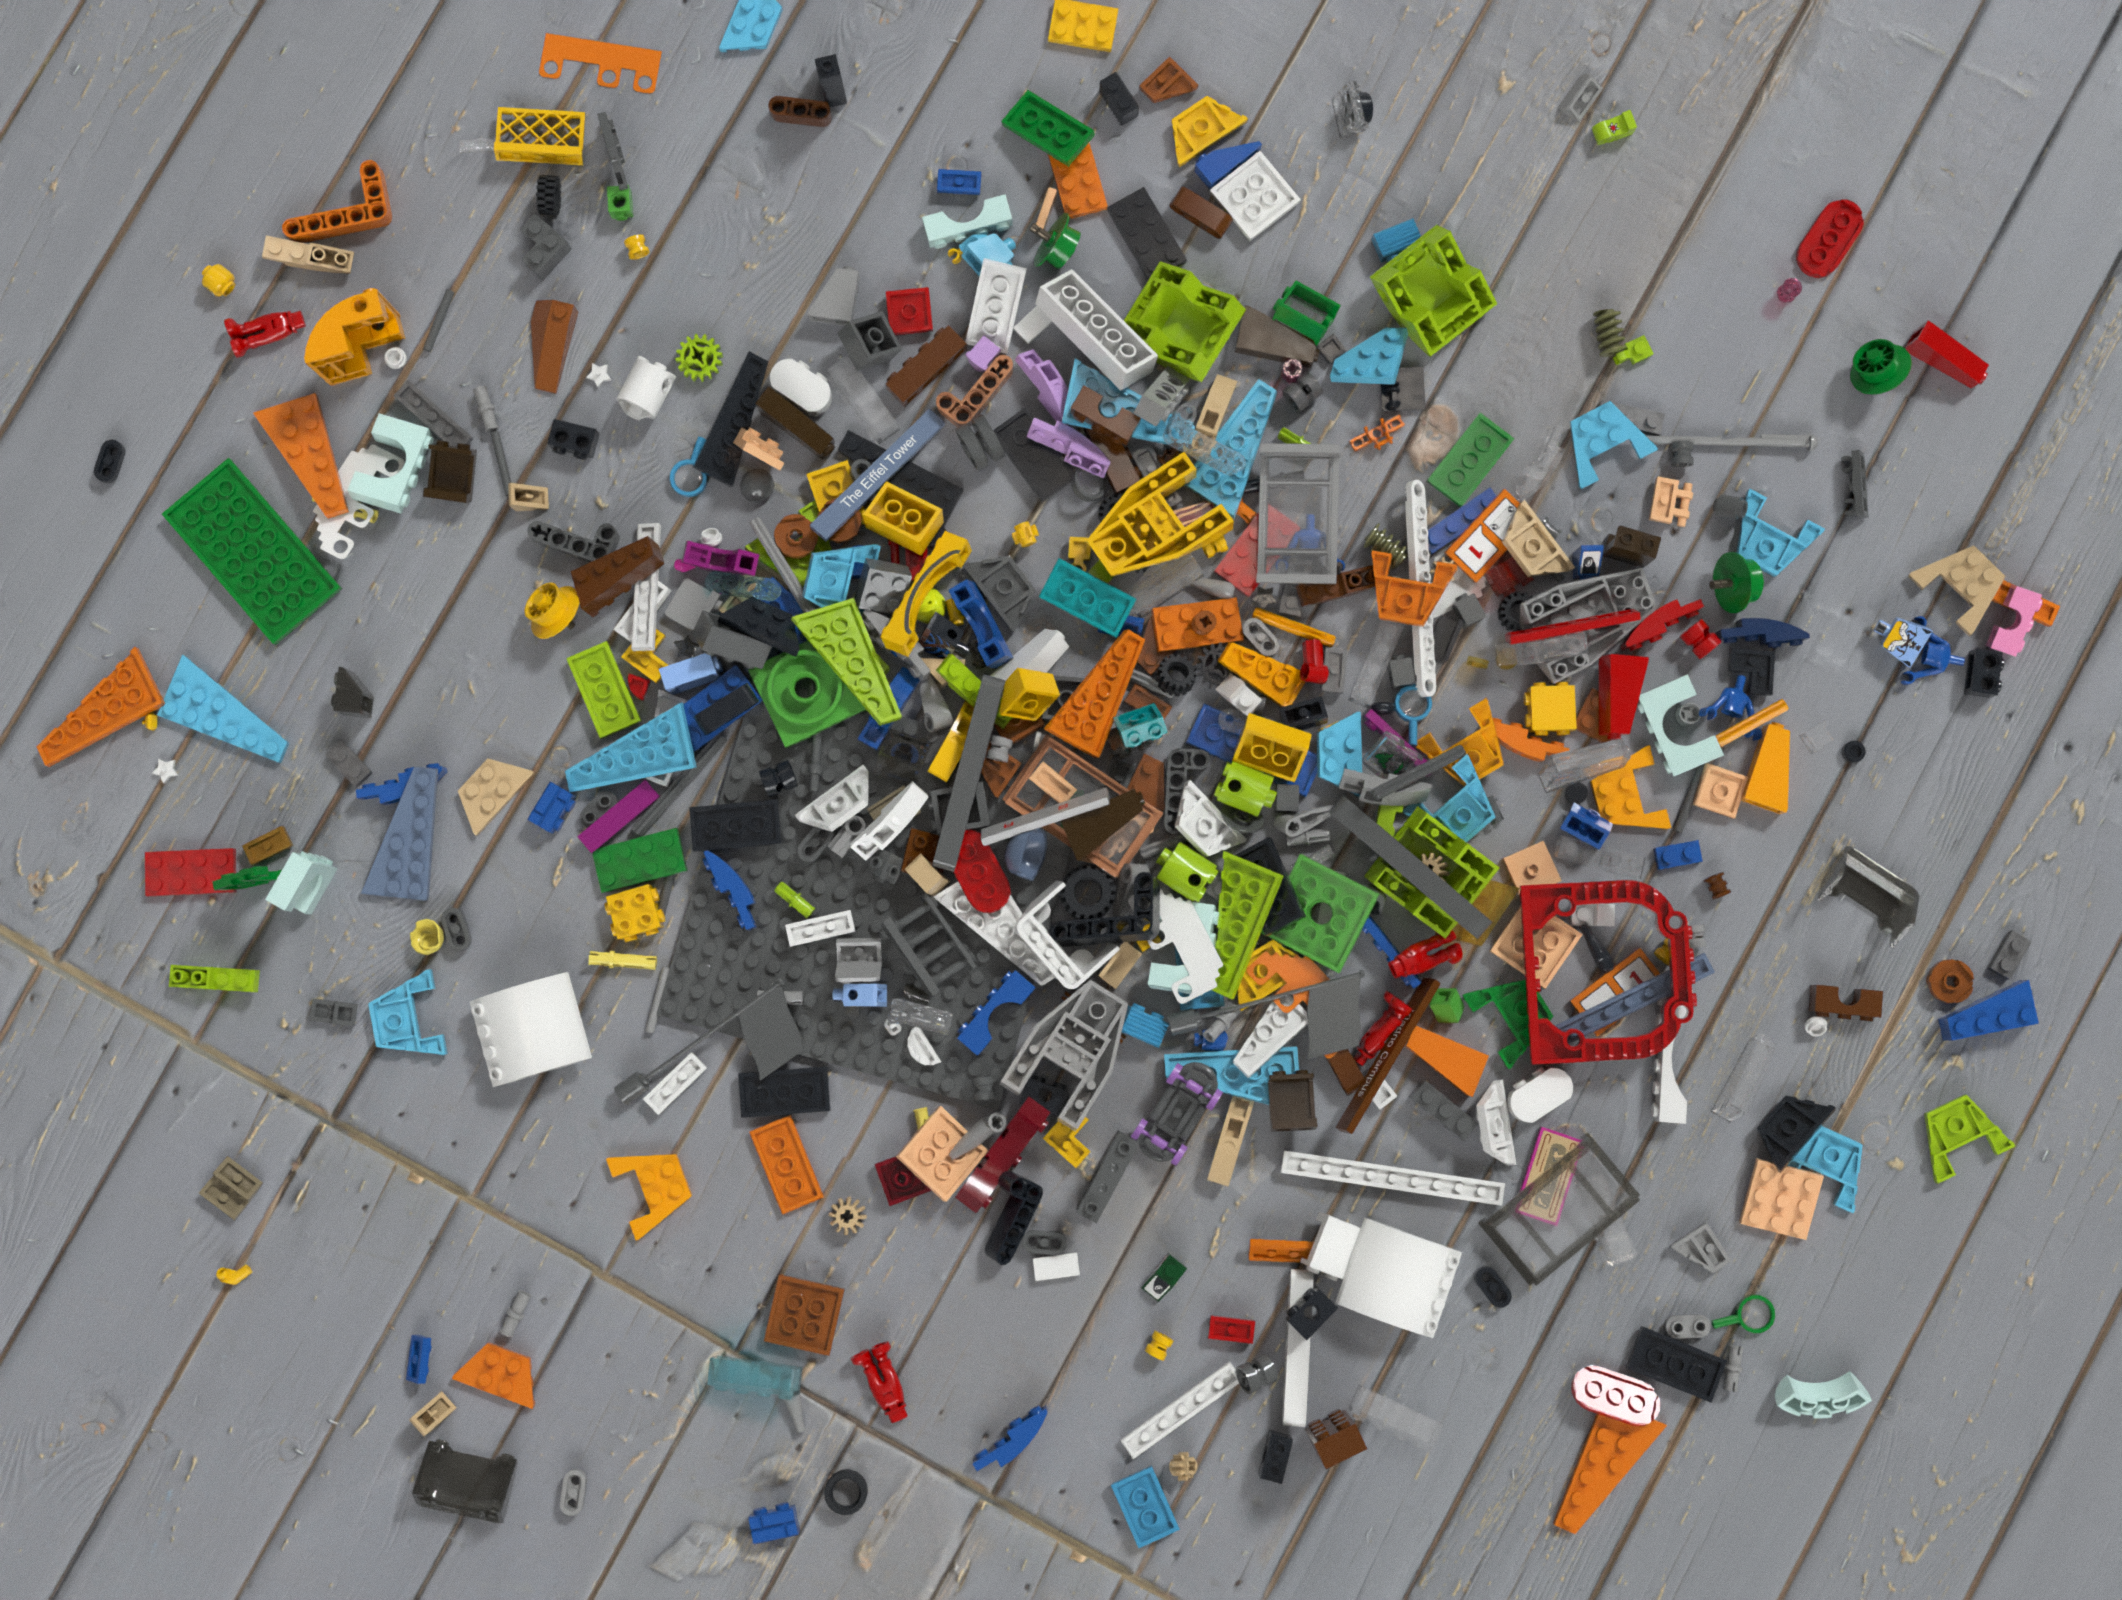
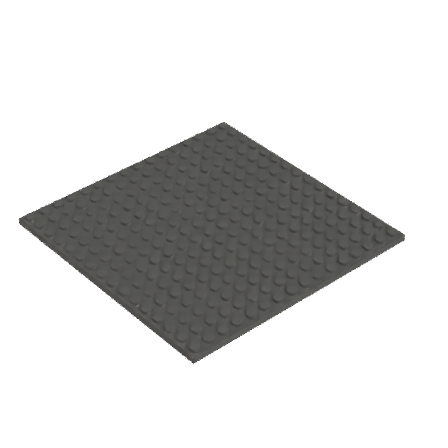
(724, 965)

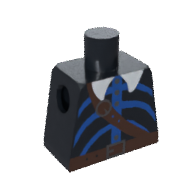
(942, 638)

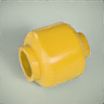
(218, 280)

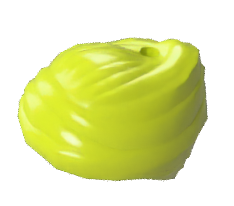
(932, 603)

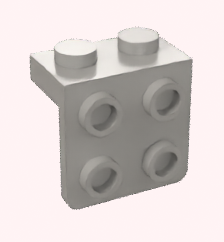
(689, 603)
(858, 960)

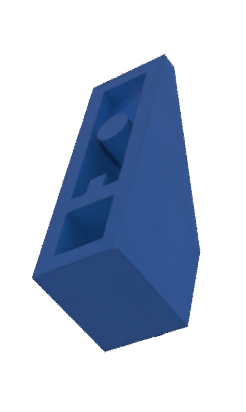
(1222, 162)

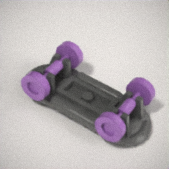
(1178, 1111)

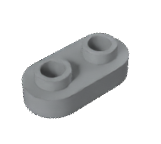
(1261, 637)
(1688, 1326)
(573, 1491)

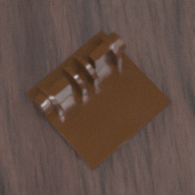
(918, 843)

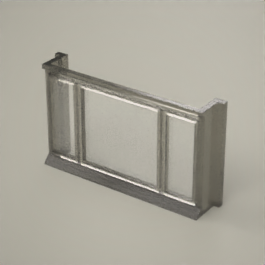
(1560, 1211)

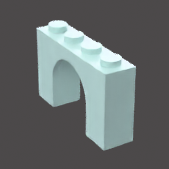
(394, 491)
(1655, 705)
(302, 882)
(1163, 975)

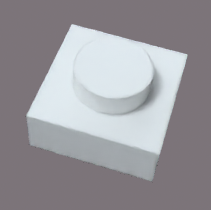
(1384, 1095)

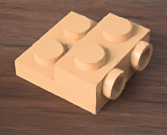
(763, 450)

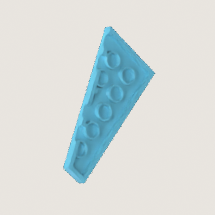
(1243, 434)
(210, 709)
(645, 752)

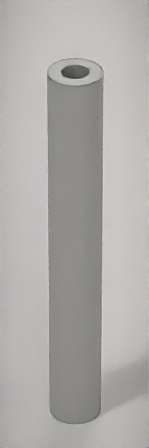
(653, 1017)

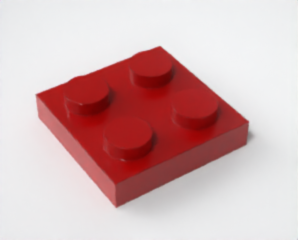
(909, 311)

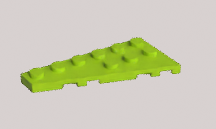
(845, 645)
(1243, 909)

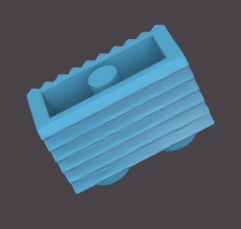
(1395, 239)
(1144, 1026)

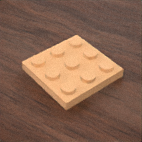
(1551, 946)
(929, 1156)
(1781, 1200)

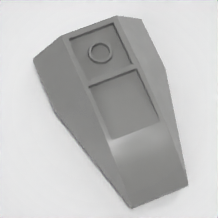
(1587, 599)

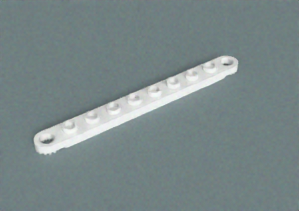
(1419, 571)

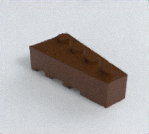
(615, 573)

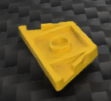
(1202, 127)
(1248, 988)

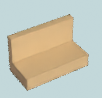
(1120, 965)

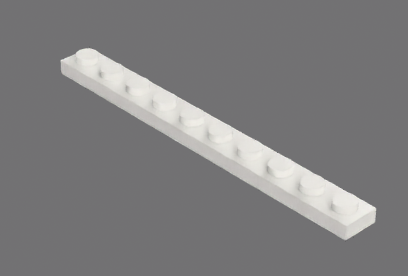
(1392, 1177)

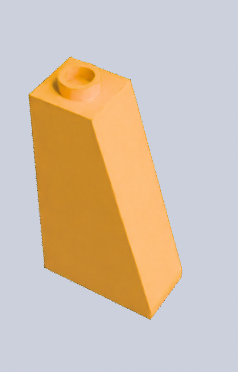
(1769, 770)

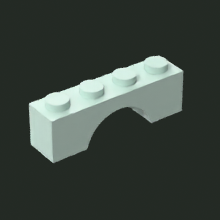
(943, 230)

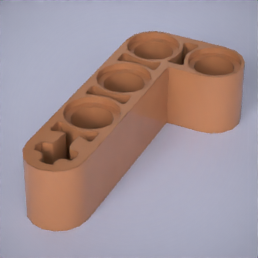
(979, 389)

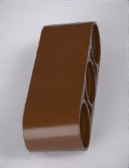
(792, 104)
(1201, 212)
(1346, 1071)

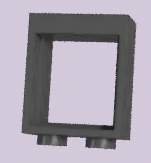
(982, 806)

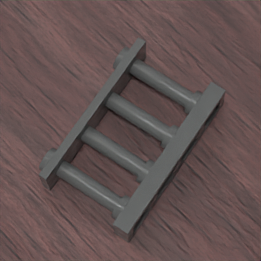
(919, 965)
(1107, 1176)

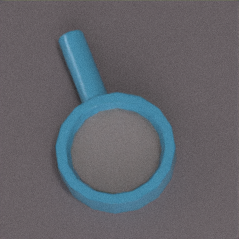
(686, 479)
(1412, 709)

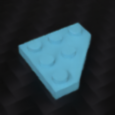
(1373, 359)

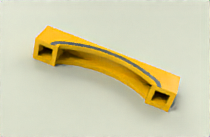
(949, 553)

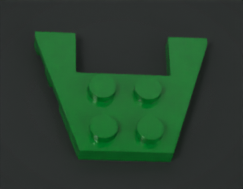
(246, 878)
(1512, 1005)

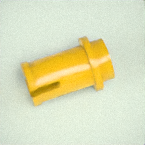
(954, 614)

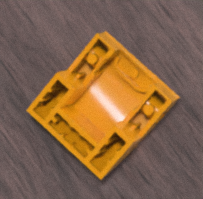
(346, 331)

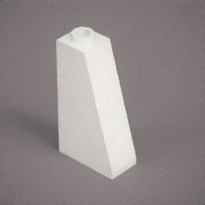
(1037, 655)

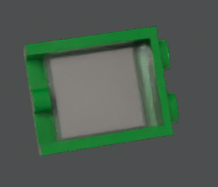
(1306, 311)

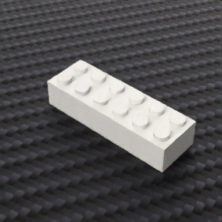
(1096, 329)

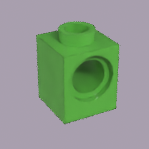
(615, 195)

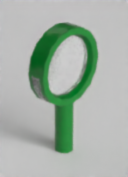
(1752, 1313)

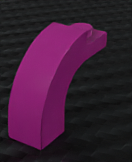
(720, 560)

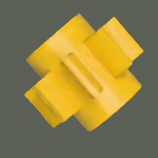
(1025, 534)

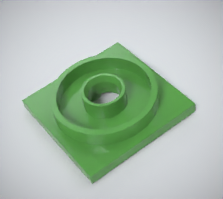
(797, 716)
(1350, 906)

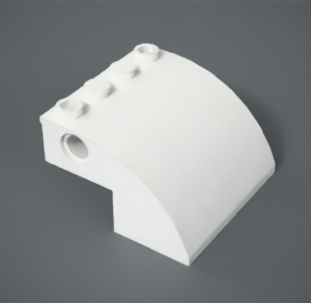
(530, 1029)
(1398, 1278)

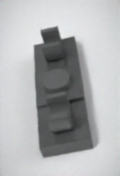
(1857, 484)

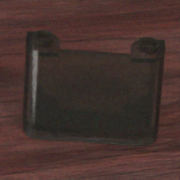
(465, 1483)

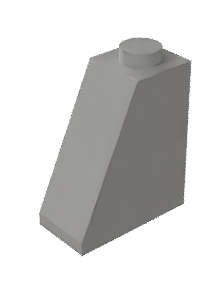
(837, 299)

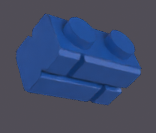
(552, 807)
(774, 1523)

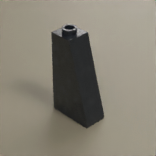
(831, 80)

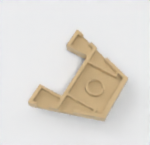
(1970, 576)

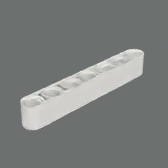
(1296, 1355)

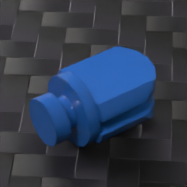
(1218, 1045)

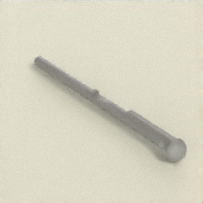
(1766, 440)

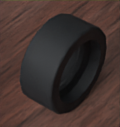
(848, 1509)

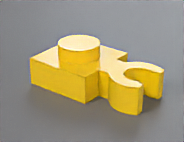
(1079, 551)

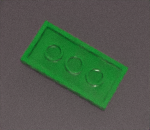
(1048, 128)
(1470, 460)
(639, 860)

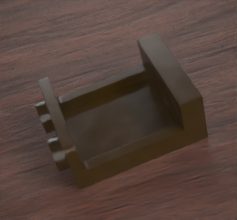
(451, 472)
(1632, 546)
(1291, 1101)

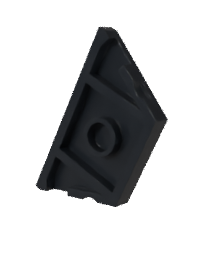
(763, 624)
(1791, 1127)

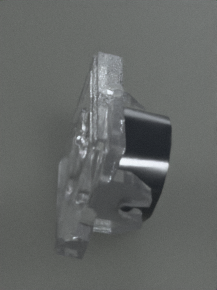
(1352, 109)

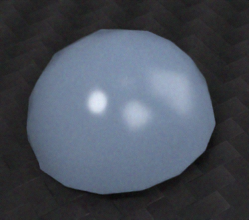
(1026, 853)

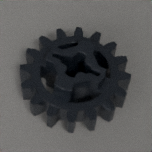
(1210, 670)

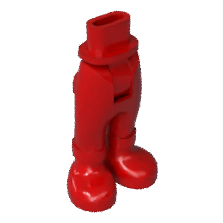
(276, 327)
(1415, 958)
(1379, 1032)
(889, 1392)

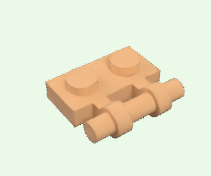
(1664, 501)

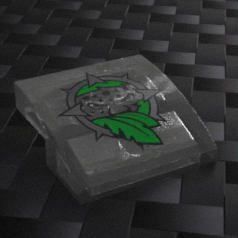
(1391, 756)

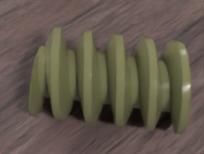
(1608, 332)
(1384, 544)

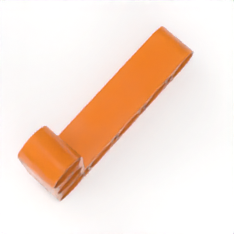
(347, 214)

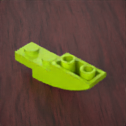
(965, 684)
(214, 978)

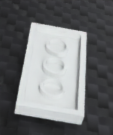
(996, 303)

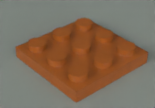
(804, 1314)

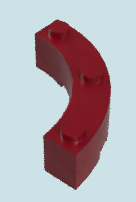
(1003, 1155)

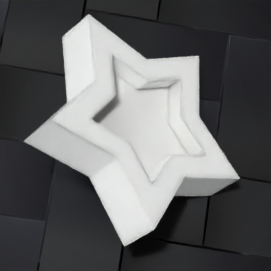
(599, 374)
(165, 770)

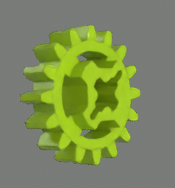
(706, 353)

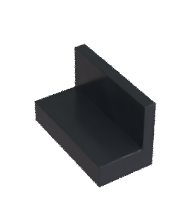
(1445, 638)

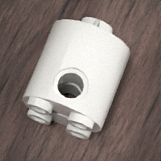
(645, 389)

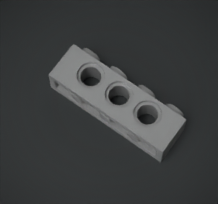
(1162, 396)

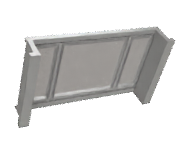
(1298, 513)

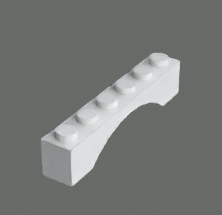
(1669, 1102)

